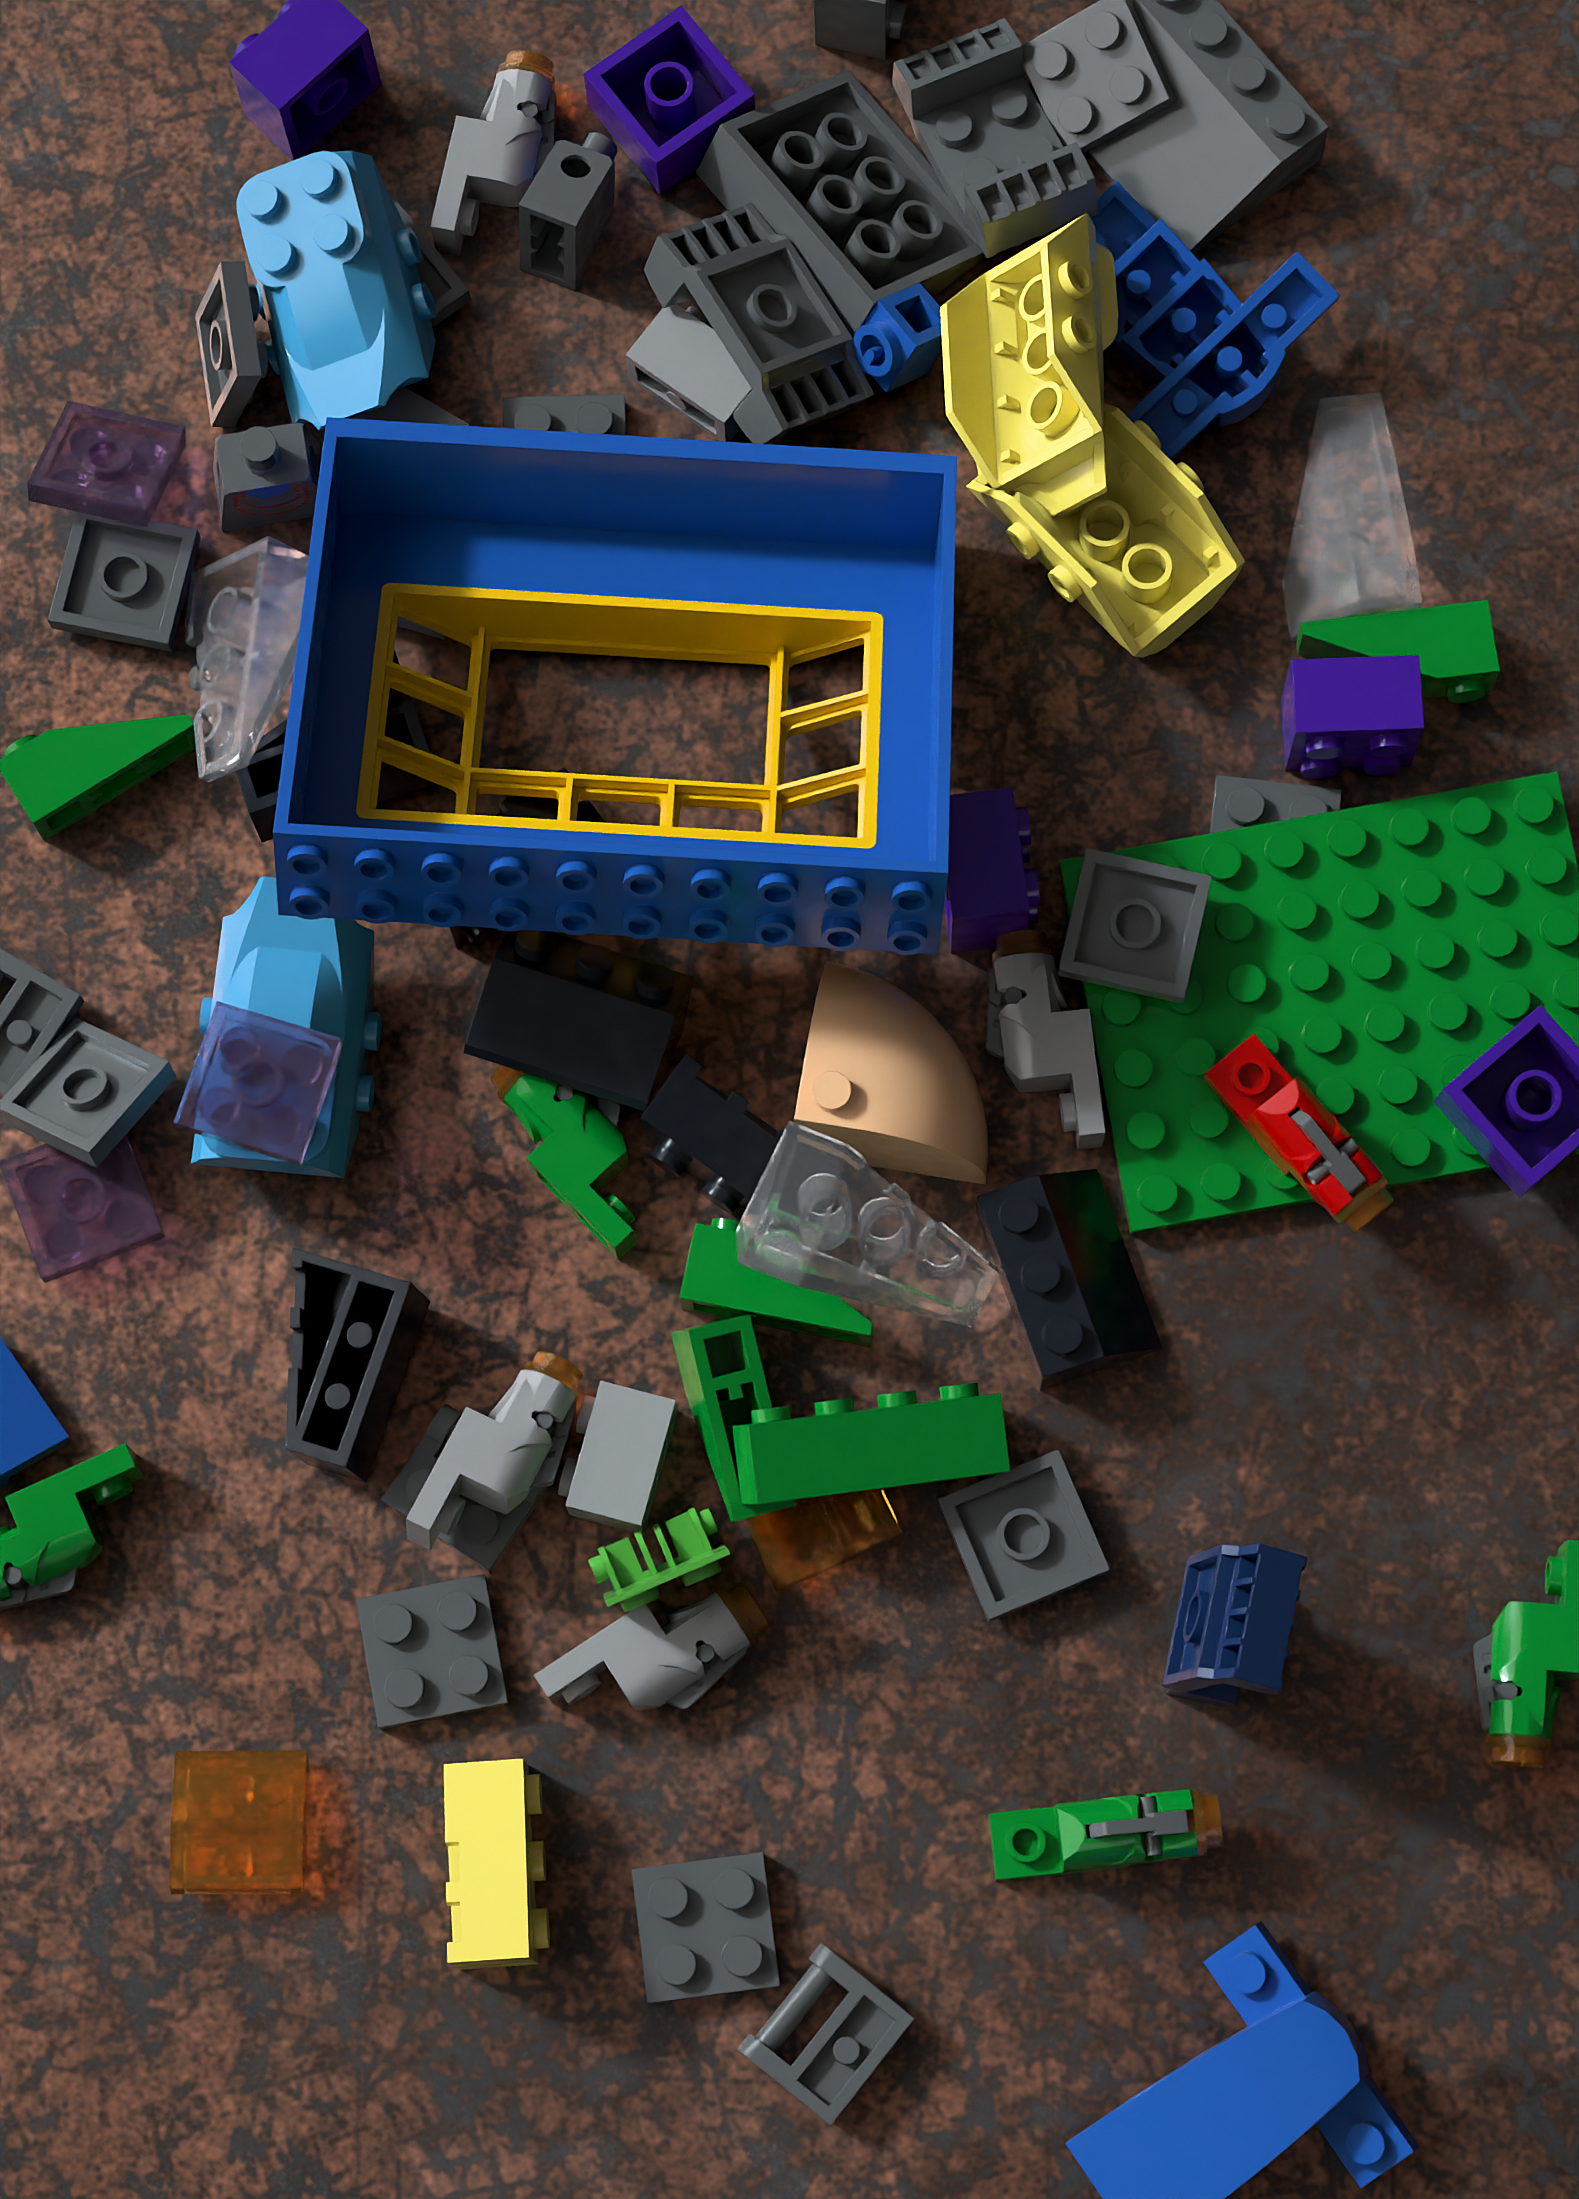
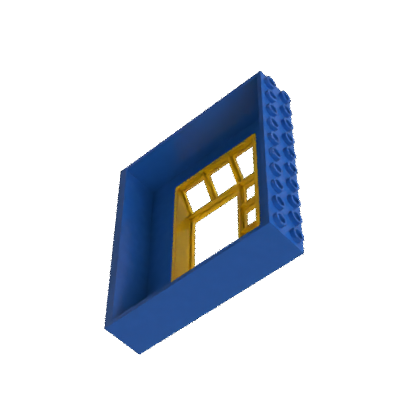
(623, 556)

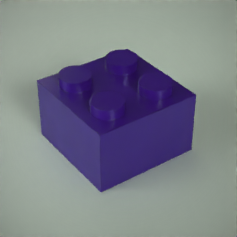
(304, 73)
(666, 97)
(1352, 715)
(986, 873)
(1520, 1101)

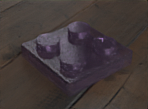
(107, 463)
(258, 1083)
(80, 1211)

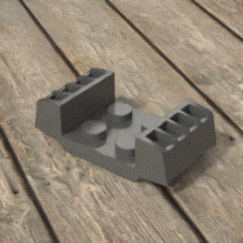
(992, 139)
(766, 317)

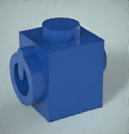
(900, 338)

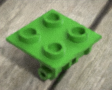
(638, 1587)

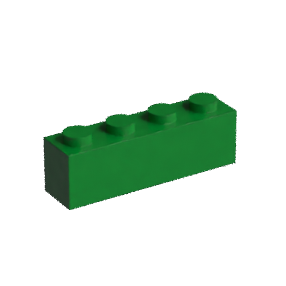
(870, 1447)

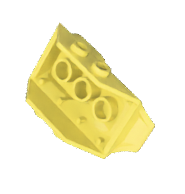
(1030, 367)
(1136, 557)

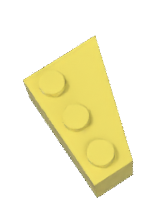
(494, 1864)

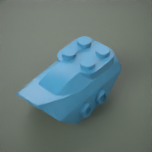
(336, 285)
(314, 978)

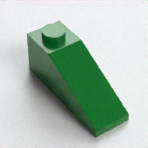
(1451, 640)
(84, 767)
(725, 1289)
(722, 1386)

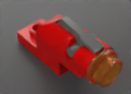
(1300, 1134)

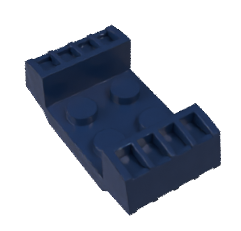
(1233, 1623)

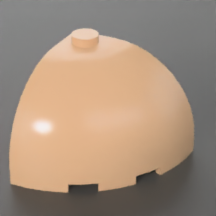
(890, 1080)

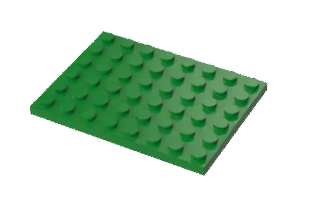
(1370, 965)

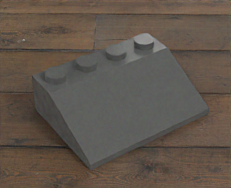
(1225, 139)
(845, 194)

